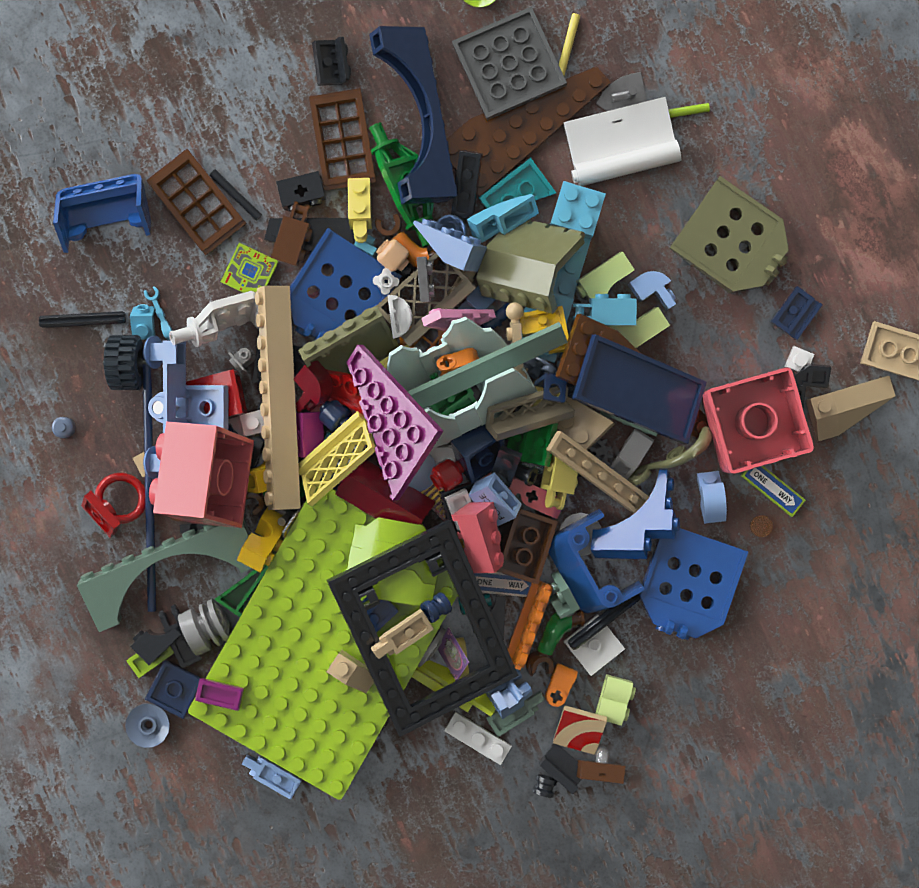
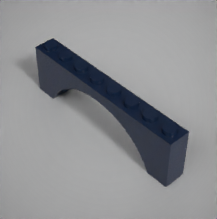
(409, 55)

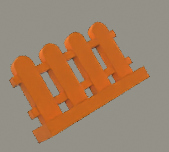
(528, 623)

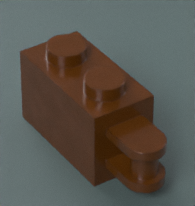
(293, 237)

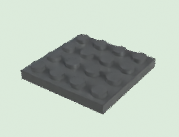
(509, 63)

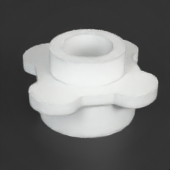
(385, 287)

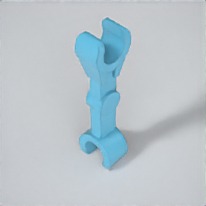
(165, 327)

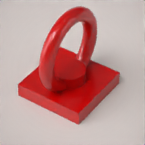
(104, 513)

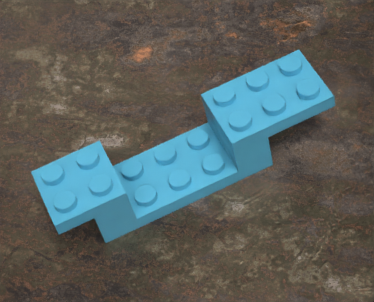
(576, 210)

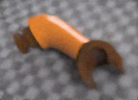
(402, 238)

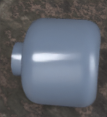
(63, 427)

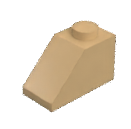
(351, 672)

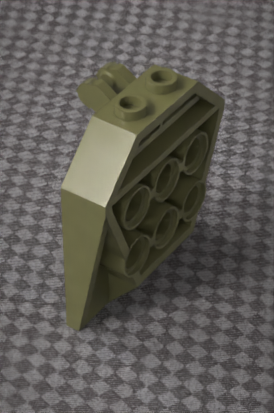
(765, 250)

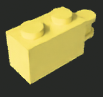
(359, 207)
(558, 479)

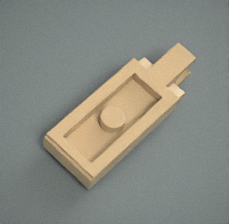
(403, 635)

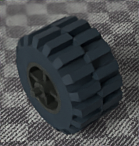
(124, 362)

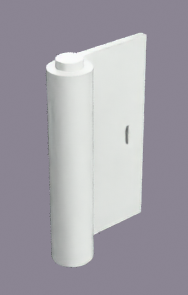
(613, 149)

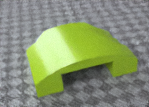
(407, 586)

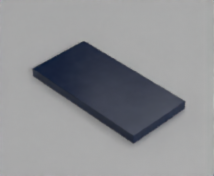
(639, 389)

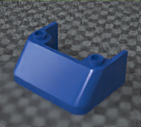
(99, 205)
(572, 568)

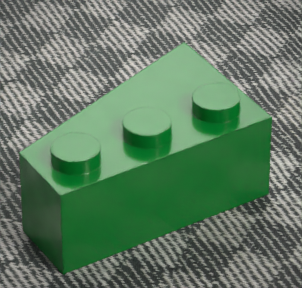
(239, 594)

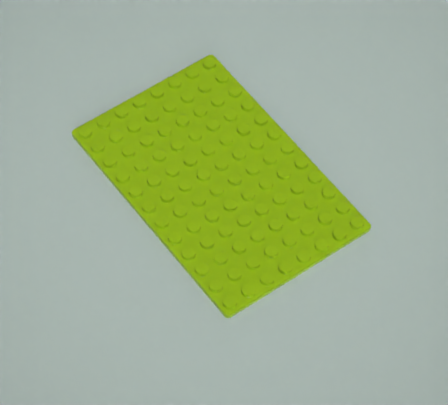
(286, 645)

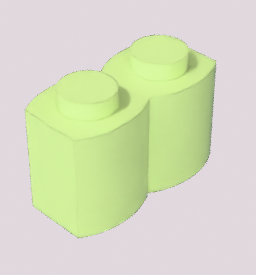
(615, 698)

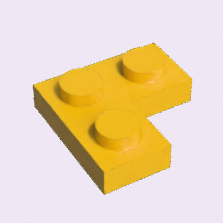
(537, 320)

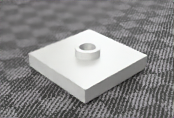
(597, 650)

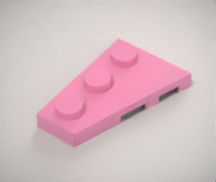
(442, 318)

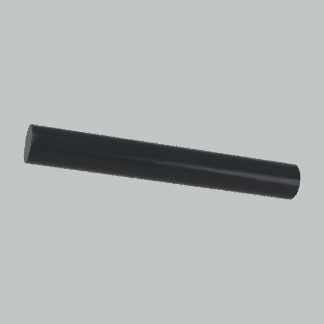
(241, 200)

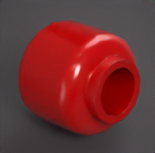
(447, 475)

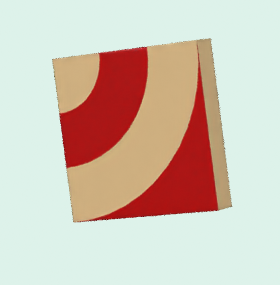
(579, 730)

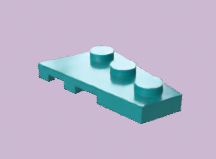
(522, 181)

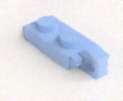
(272, 775)

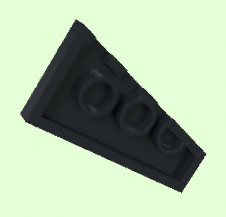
(318, 225)

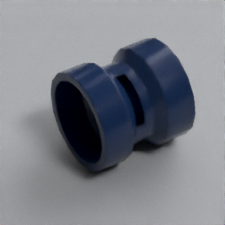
(435, 608)

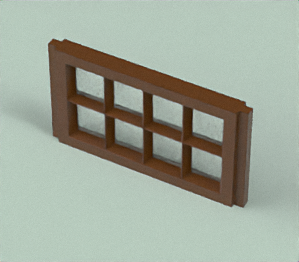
(341, 138)
(196, 202)

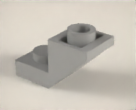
(631, 453)

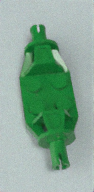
(394, 171)

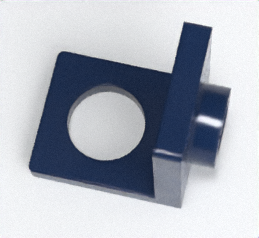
(548, 381)

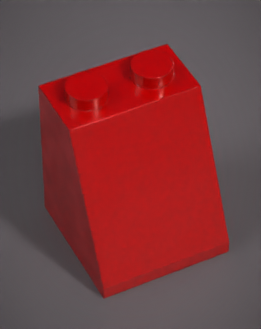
(236, 398)

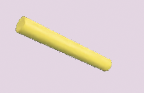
(569, 42)

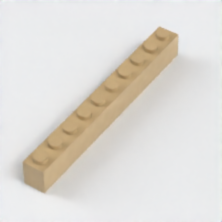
(278, 397)

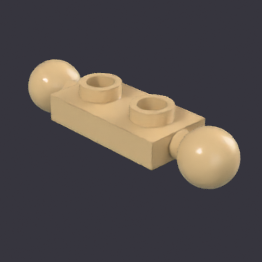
(514, 333)

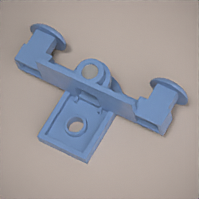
(180, 401)

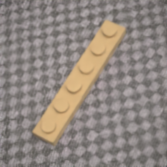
(596, 472)

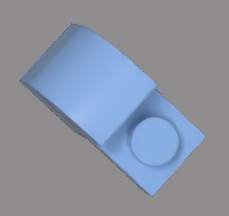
(651, 283)
(712, 497)

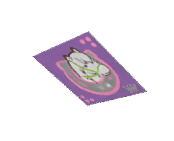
(453, 654)

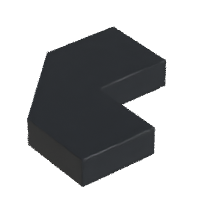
(812, 376)

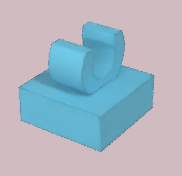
(367, 246)

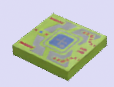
(249, 269)

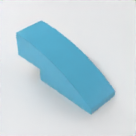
(502, 217)

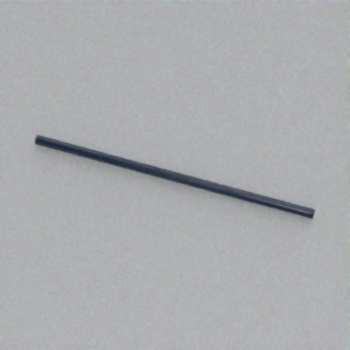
(150, 520)

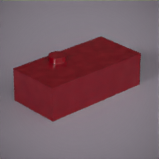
(371, 493)

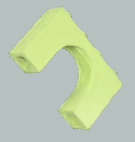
(602, 279)

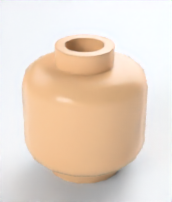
(392, 255)

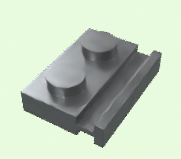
(425, 269)

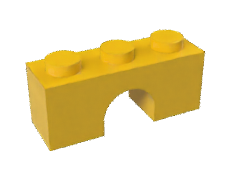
(259, 550)

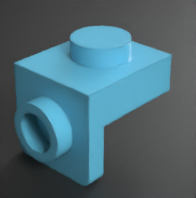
(143, 321)

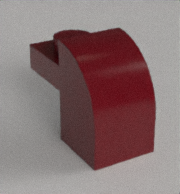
(316, 384)

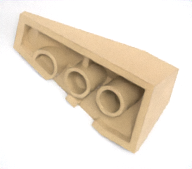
(841, 409)

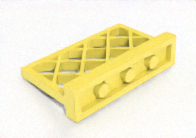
(327, 454)

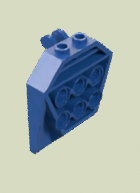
(345, 259)
(689, 616)

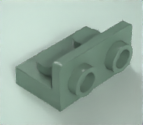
(563, 600)

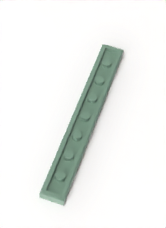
(489, 366)

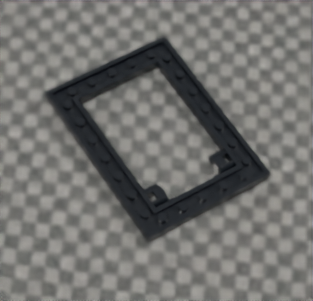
(359, 580)

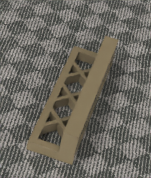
(528, 417)

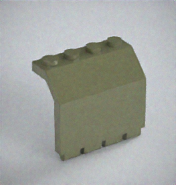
(526, 263)
(338, 344)

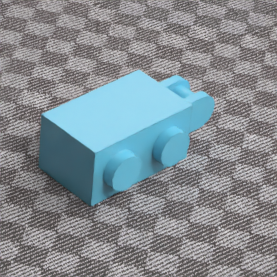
(610, 310)

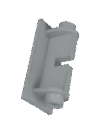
(242, 359)

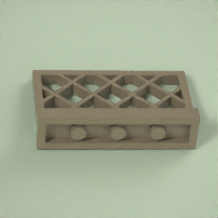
(449, 302)

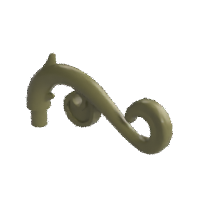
(674, 458)

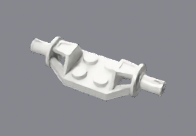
(217, 317)

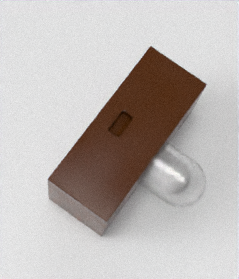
(601, 769)

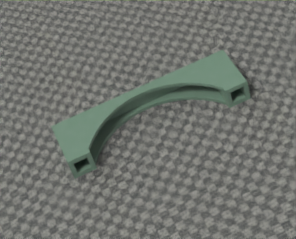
(106, 589)

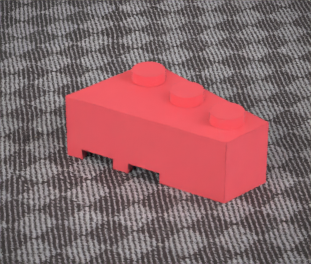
(480, 536)

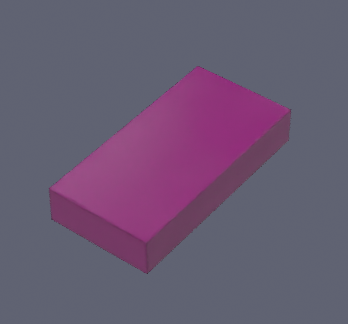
(219, 694)

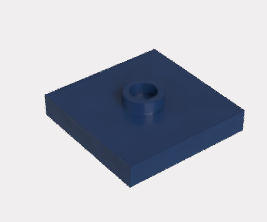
(173, 689)

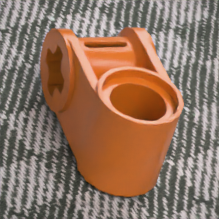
(456, 360)
(561, 680)

